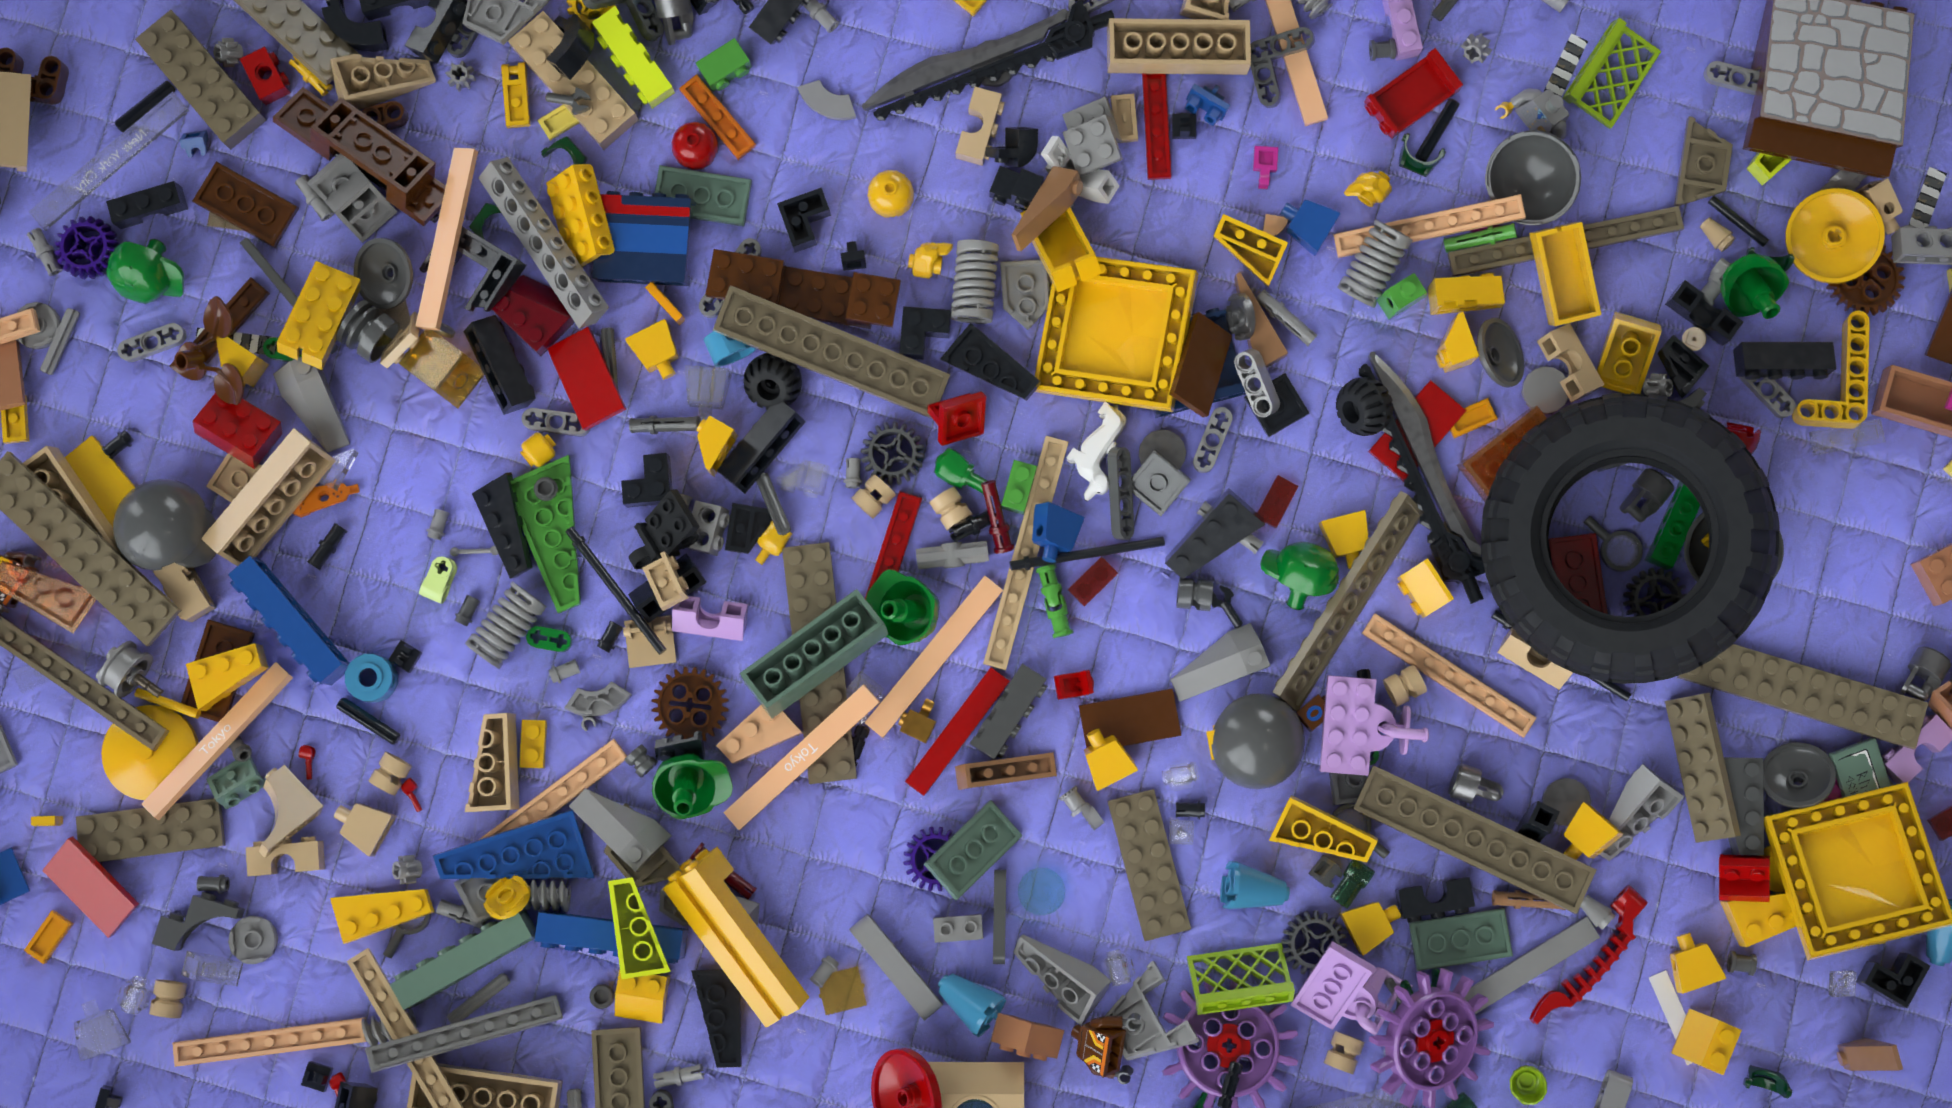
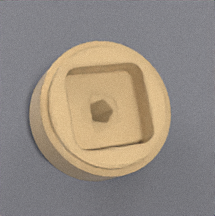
(1694, 338)

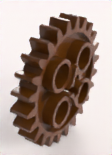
(1855, 295)
(693, 683)

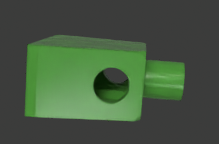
(1402, 295)

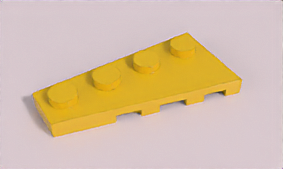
(372, 913)

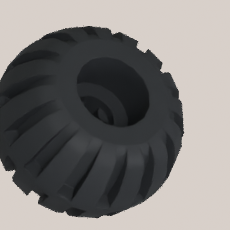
(772, 381)
(1364, 406)

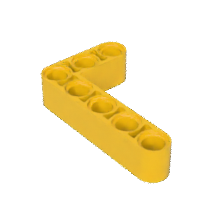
(1848, 380)

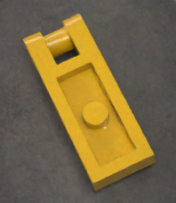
(515, 96)

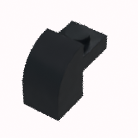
(1019, 147)

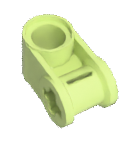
(438, 582)

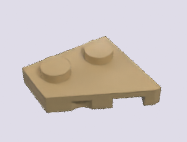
(401, 342)

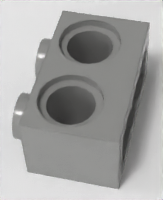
(713, 529)
(958, 928)

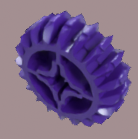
(69, 254)
(921, 843)

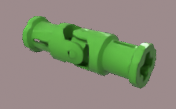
(1054, 598)

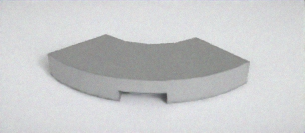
(825, 103)
(598, 702)

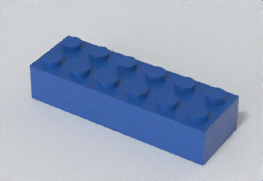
(289, 620)
(599, 935)

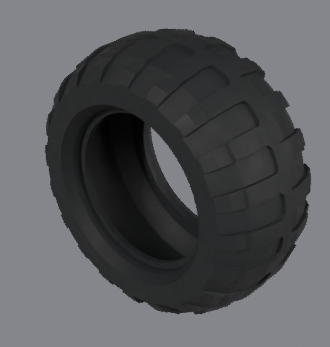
(1645, 432)

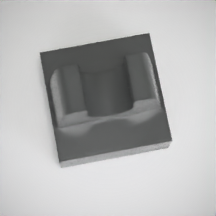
(1325, 871)

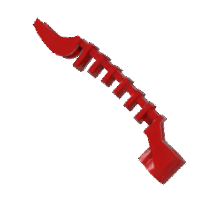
(1628, 906)

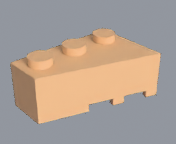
(757, 734)

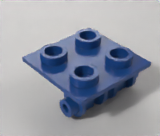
(11, 877)

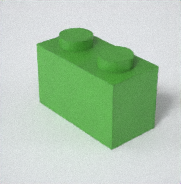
(724, 65)
(1018, 487)

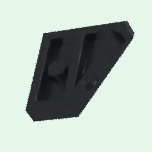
(1681, 365)
(746, 527)
(677, 745)

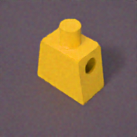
(655, 348)
(1346, 535)
(1107, 760)
(1590, 833)
(1369, 925)
(1694, 965)

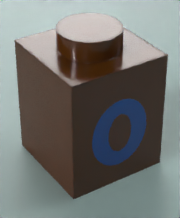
(1312, 712)

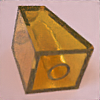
(442, 367)

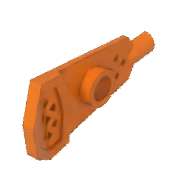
(313, 499)

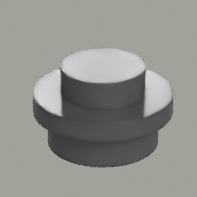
(545, 489)

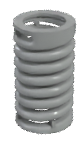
(1379, 265)
(980, 281)
(508, 627)

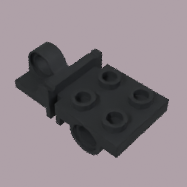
(666, 529)

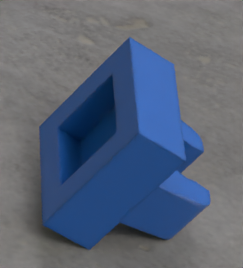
(194, 140)

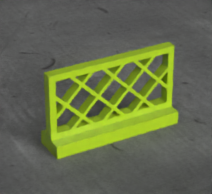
(1597, 59)
(1240, 997)

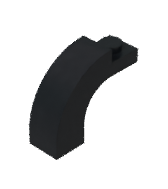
(360, 36)
(574, 47)
(1537, 821)

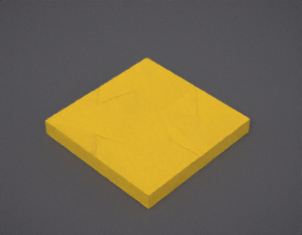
(1118, 335)
(1858, 871)

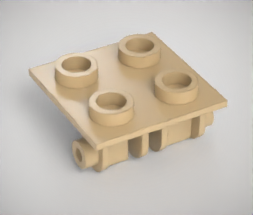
(640, 650)

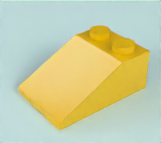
(1628, 353)

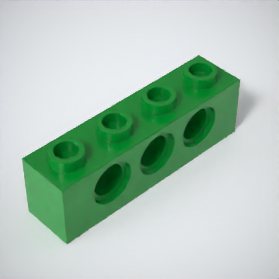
(1673, 528)

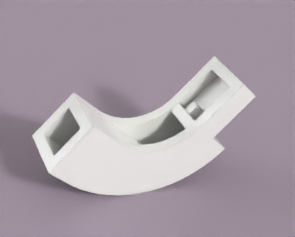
(1097, 185)

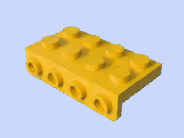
(580, 213)

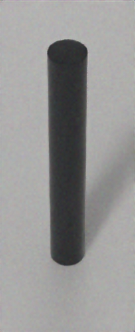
(1738, 221)

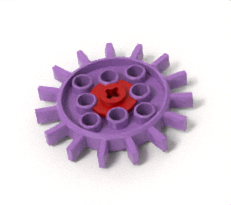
(1431, 1038)
(1244, 1047)

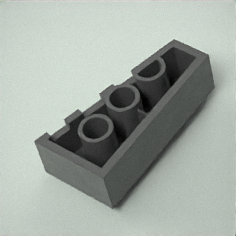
(1747, 792)

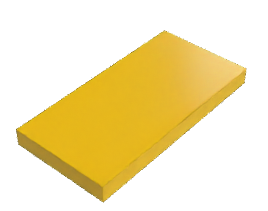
(100, 476)

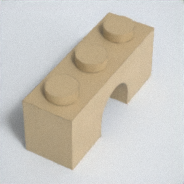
(985, 106)
(1566, 346)
(1522, 654)
(306, 854)

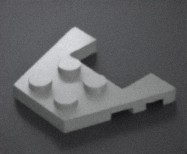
(500, 18)
(1151, 1035)

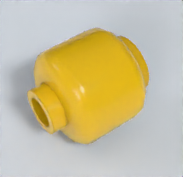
(538, 449)

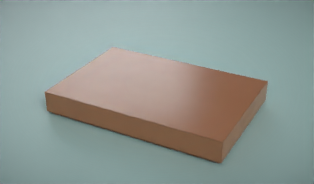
(11, 376)

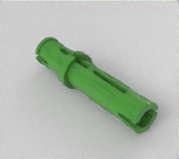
(1482, 237)

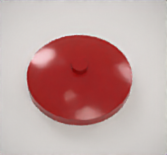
(904, 1081)

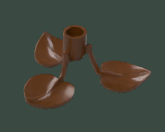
(190, 359)

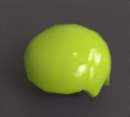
(1528, 1085)

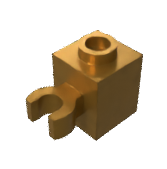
(918, 724)

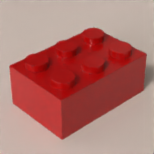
(238, 429)

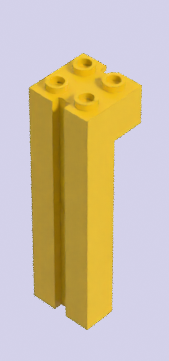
(734, 937)

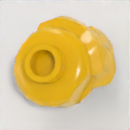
(1370, 188)
(927, 260)

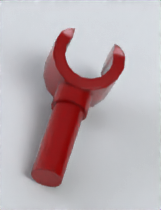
(307, 753)
(408, 788)
(335, 1081)

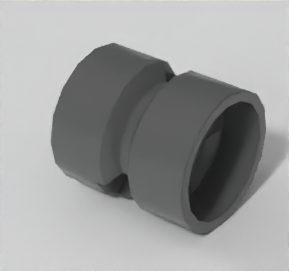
(1194, 594)

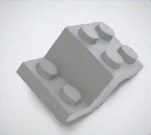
(1092, 136)
(352, 197)

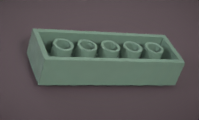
(814, 653)
(462, 960)

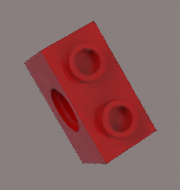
(256, 65)

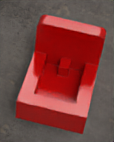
(1074, 684)

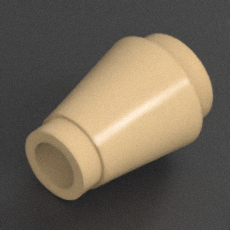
(1717, 234)

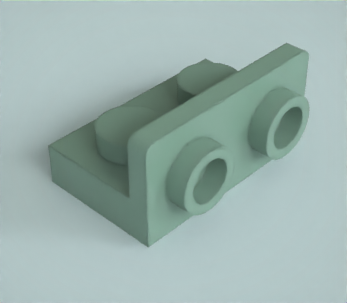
(235, 783)

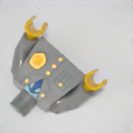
(1539, 111)

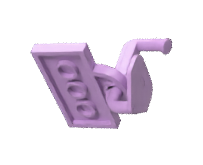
(1353, 726)
(1340, 989)

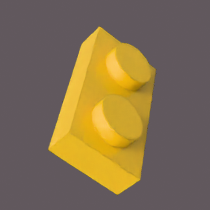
(15, 424)
(533, 744)

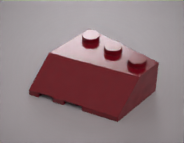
(534, 313)

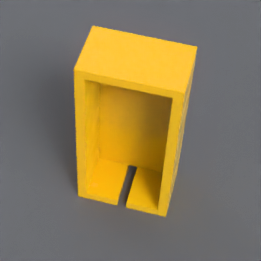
(1066, 252)
(1565, 273)
(318, 315)

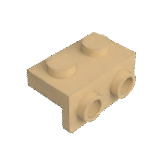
(665, 581)

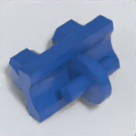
(1209, 101)

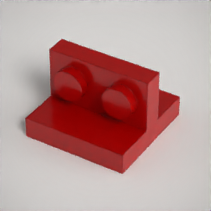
(959, 417)
(1744, 878)

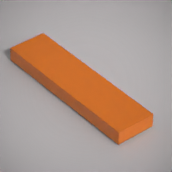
(717, 117)

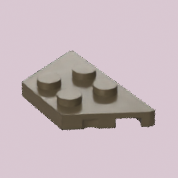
(1702, 164)
(655, 871)

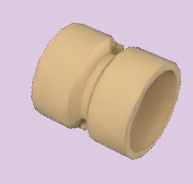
(868, 502)
(950, 508)
(1405, 685)
(390, 773)
(168, 998)
(1344, 1052)

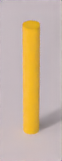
(168, 703)

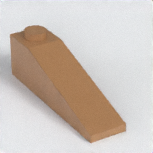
(1049, 203)
(1264, 336)
(1005, 771)
(1869, 1056)

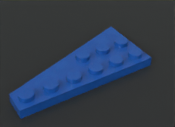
(530, 851)

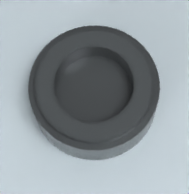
(602, 996)

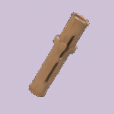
(1501, 898)

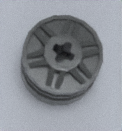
(364, 328)

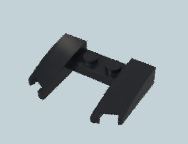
(501, 272)

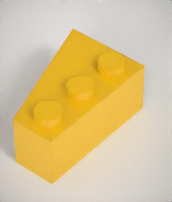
(1251, 246)
(1465, 294)
(225, 672)

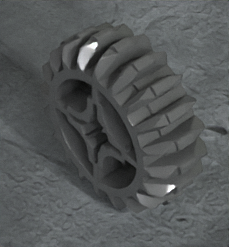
(897, 442)
(1653, 591)
(1302, 924)

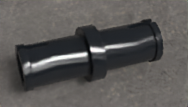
(970, 526)
(327, 546)

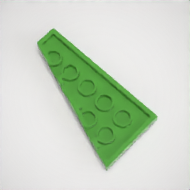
(546, 529)

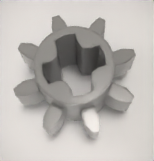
(1476, 48)
(228, 52)
(464, 81)
(1658, 385)
(407, 869)

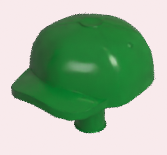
(143, 273)
(1754, 286)
(1304, 569)
(904, 606)
(690, 786)

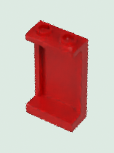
(1413, 94)

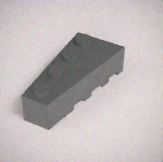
(1008, 712)

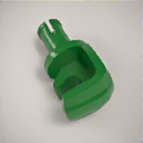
(957, 471)

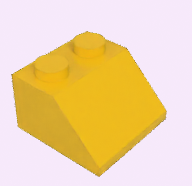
(1457, 346)
(247, 363)
(715, 442)
(1424, 588)
(642, 997)
(1706, 1041)

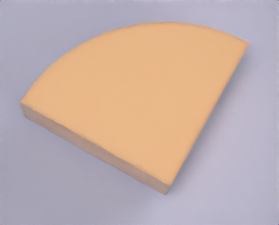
(1274, 224)

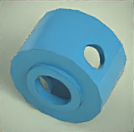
(725, 349)
(386, 678)

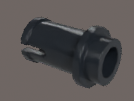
(116, 445)
(609, 637)
(1190, 809)

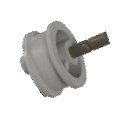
(126, 670)

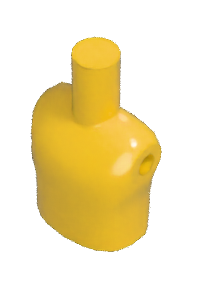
(771, 543)

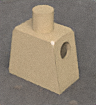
(1883, 197)
(365, 826)

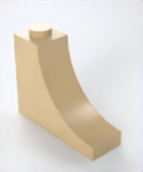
(292, 805)

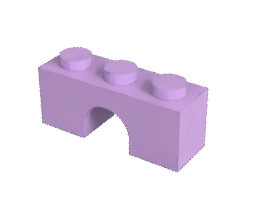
(1404, 28)
(727, 624)
(1901, 761)

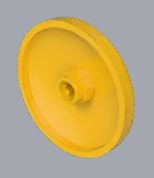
(1835, 235)
(135, 767)

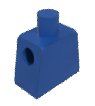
(1309, 224)
(1055, 529)

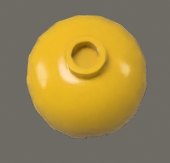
(890, 193)

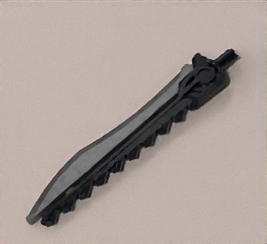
(1062, 41)
(1448, 549)

